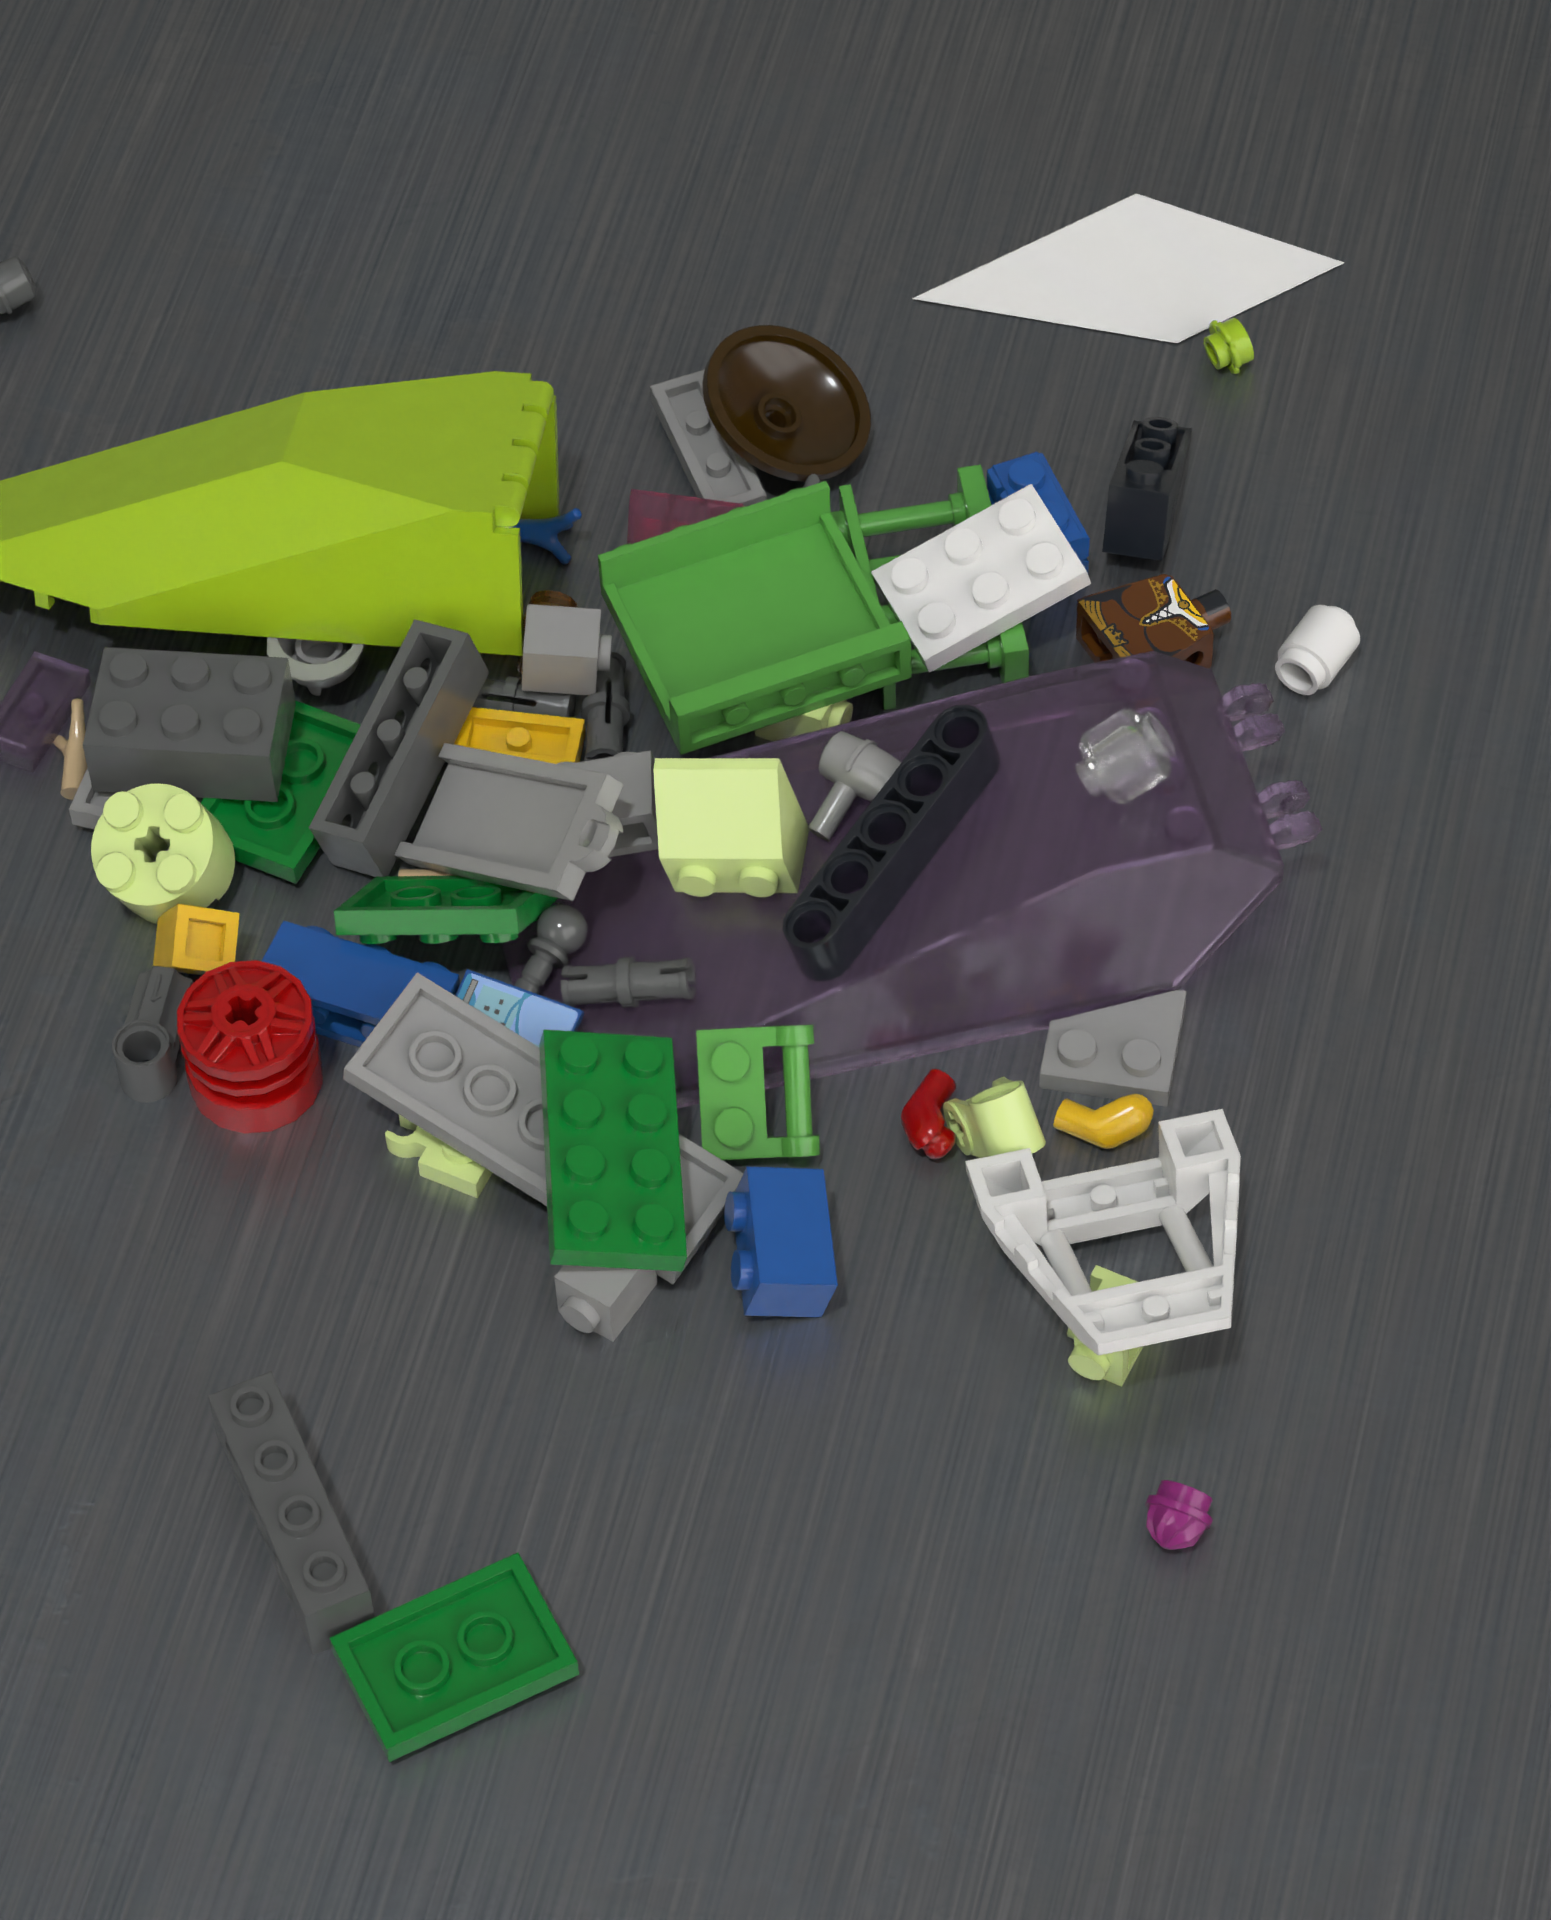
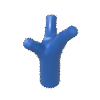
(545, 532)

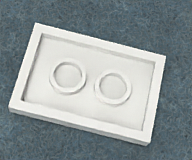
(981, 577)

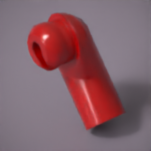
(923, 1115)

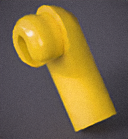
(1107, 1125)

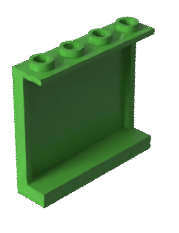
(751, 618)

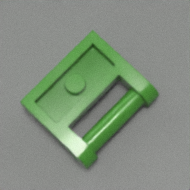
(735, 1092)

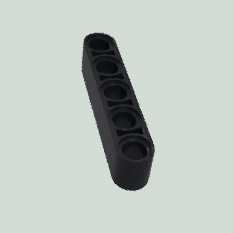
(884, 869)

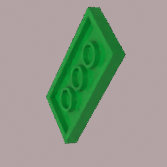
(612, 1151)

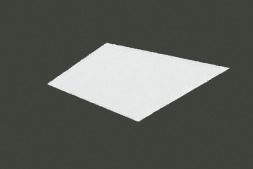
(1136, 273)

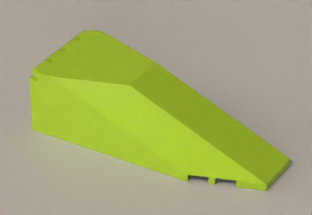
(304, 516)

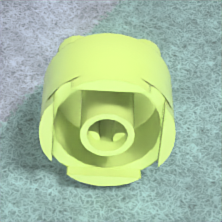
(133, 857)

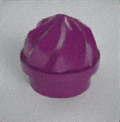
(1177, 1515)

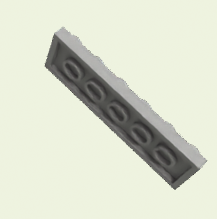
(483, 1097)

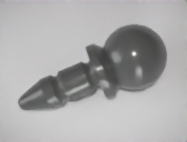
(559, 933)

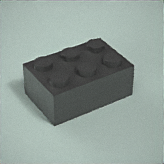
(190, 723)

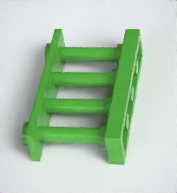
(1007, 650)

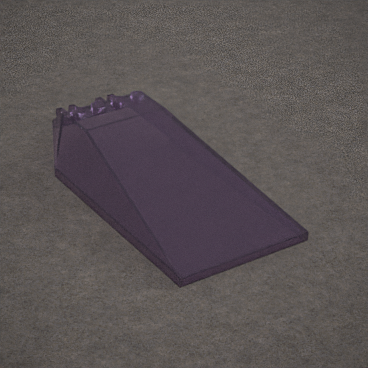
(1020, 915)

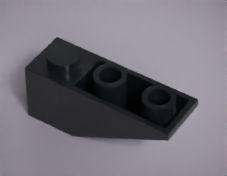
(1146, 489)

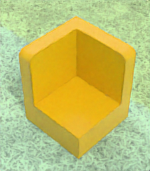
(195, 939)

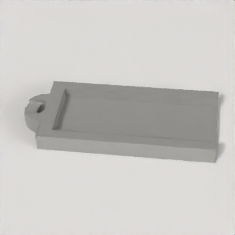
(517, 822)

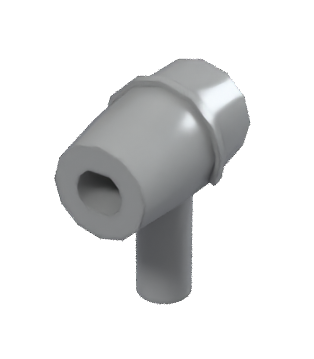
(856, 770)

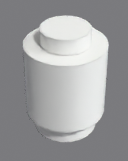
(1317, 649)

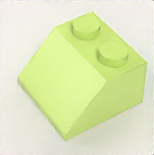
(729, 826)

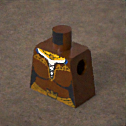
(1148, 618)

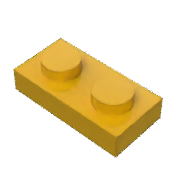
(524, 735)

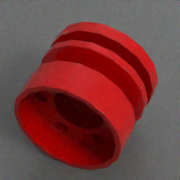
(250, 1046)

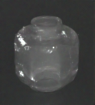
(1125, 755)

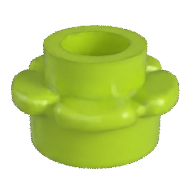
(1228, 345)

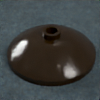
(786, 403)

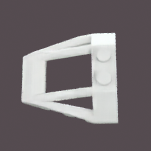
(1193, 1161)

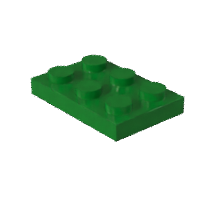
(277, 833)
(438, 909)
(454, 1656)

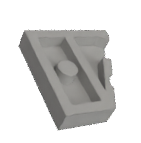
(1116, 1049)

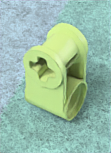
(995, 1120)

